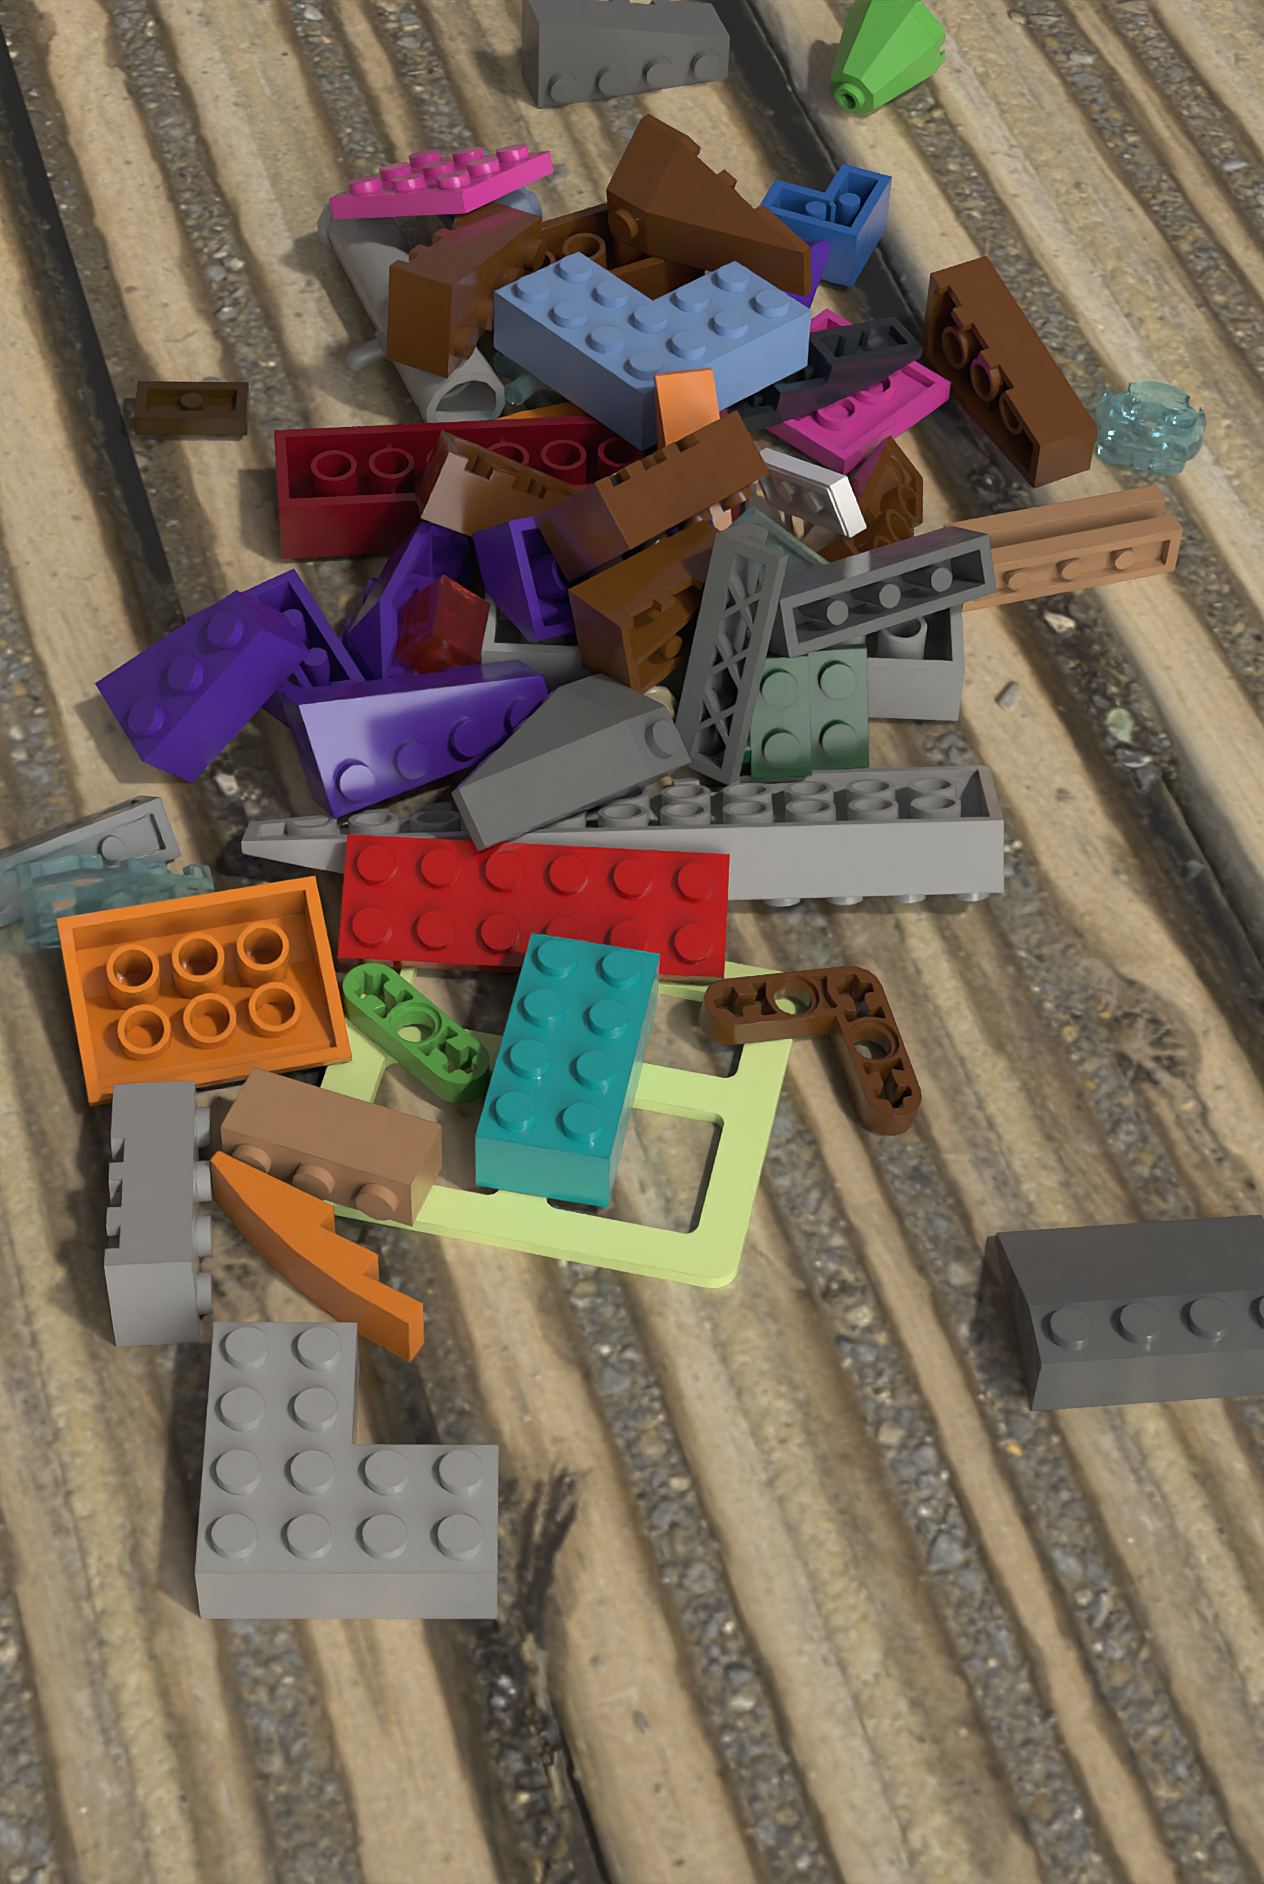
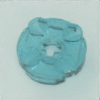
(1129, 442)

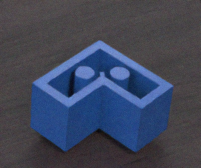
(847, 214)

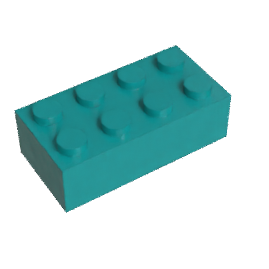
(567, 1070)

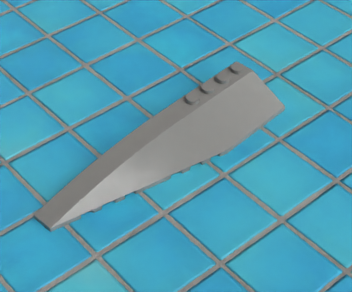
(786, 837)

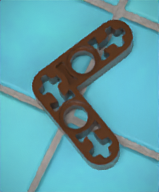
(826, 1014)

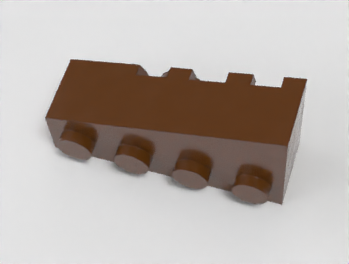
(1004, 373)

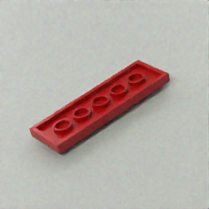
(476, 909)

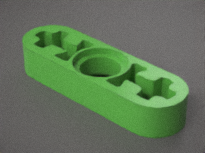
(420, 1058)

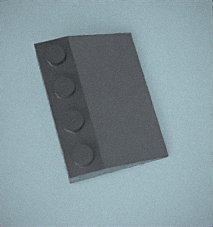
(1137, 1310)

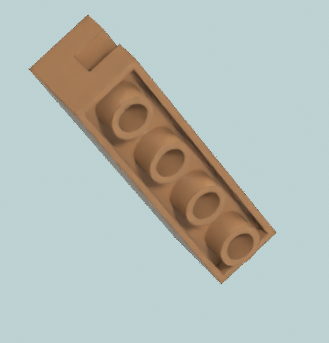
(1077, 544)

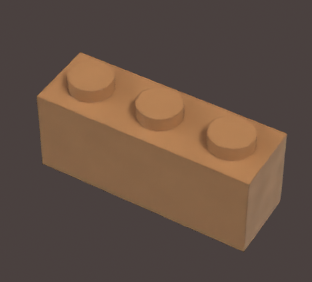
(334, 1146)

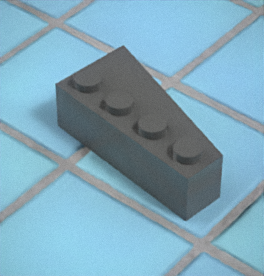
(618, 48)

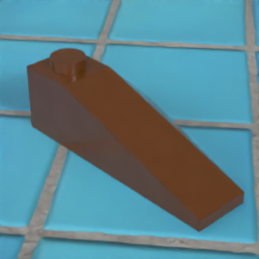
(688, 214)
(889, 500)

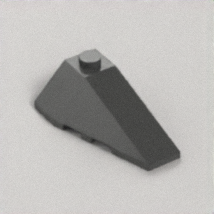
(570, 756)

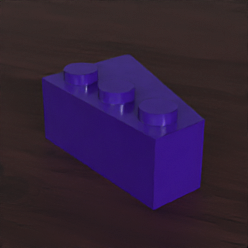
(327, 656)
(202, 683)

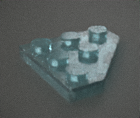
(87, 885)

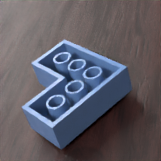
(606, 340)

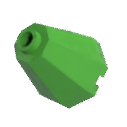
(884, 52)

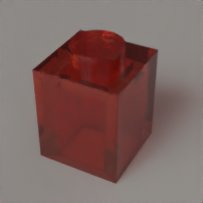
(443, 627)

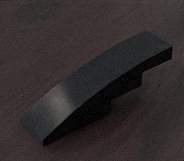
(837, 366)

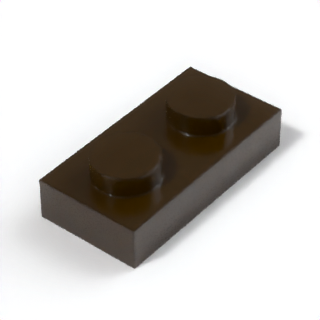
(192, 408)

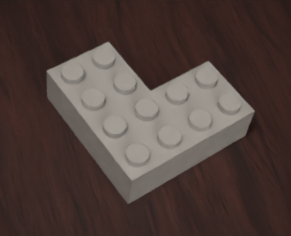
(324, 1525)

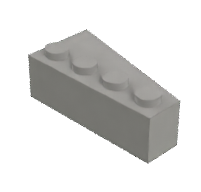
(156, 1214)

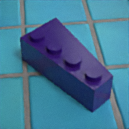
(405, 729)

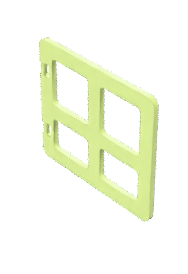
(528, 1224)

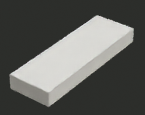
(810, 493)

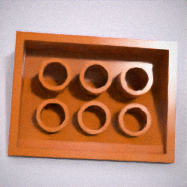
(203, 988)

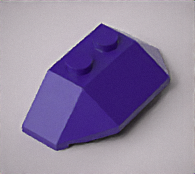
(413, 566)

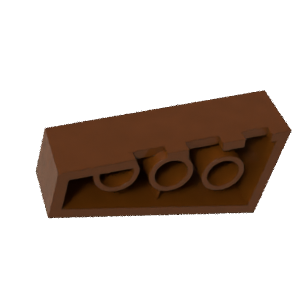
(447, 290)
(478, 488)
(652, 496)

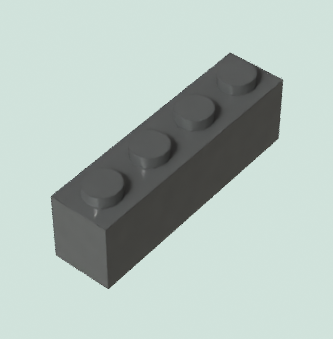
(880, 589)

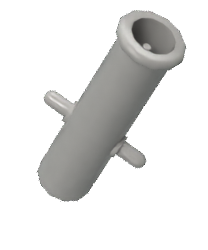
(365, 252)

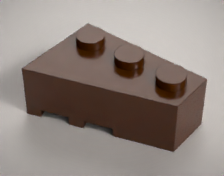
(645, 610)

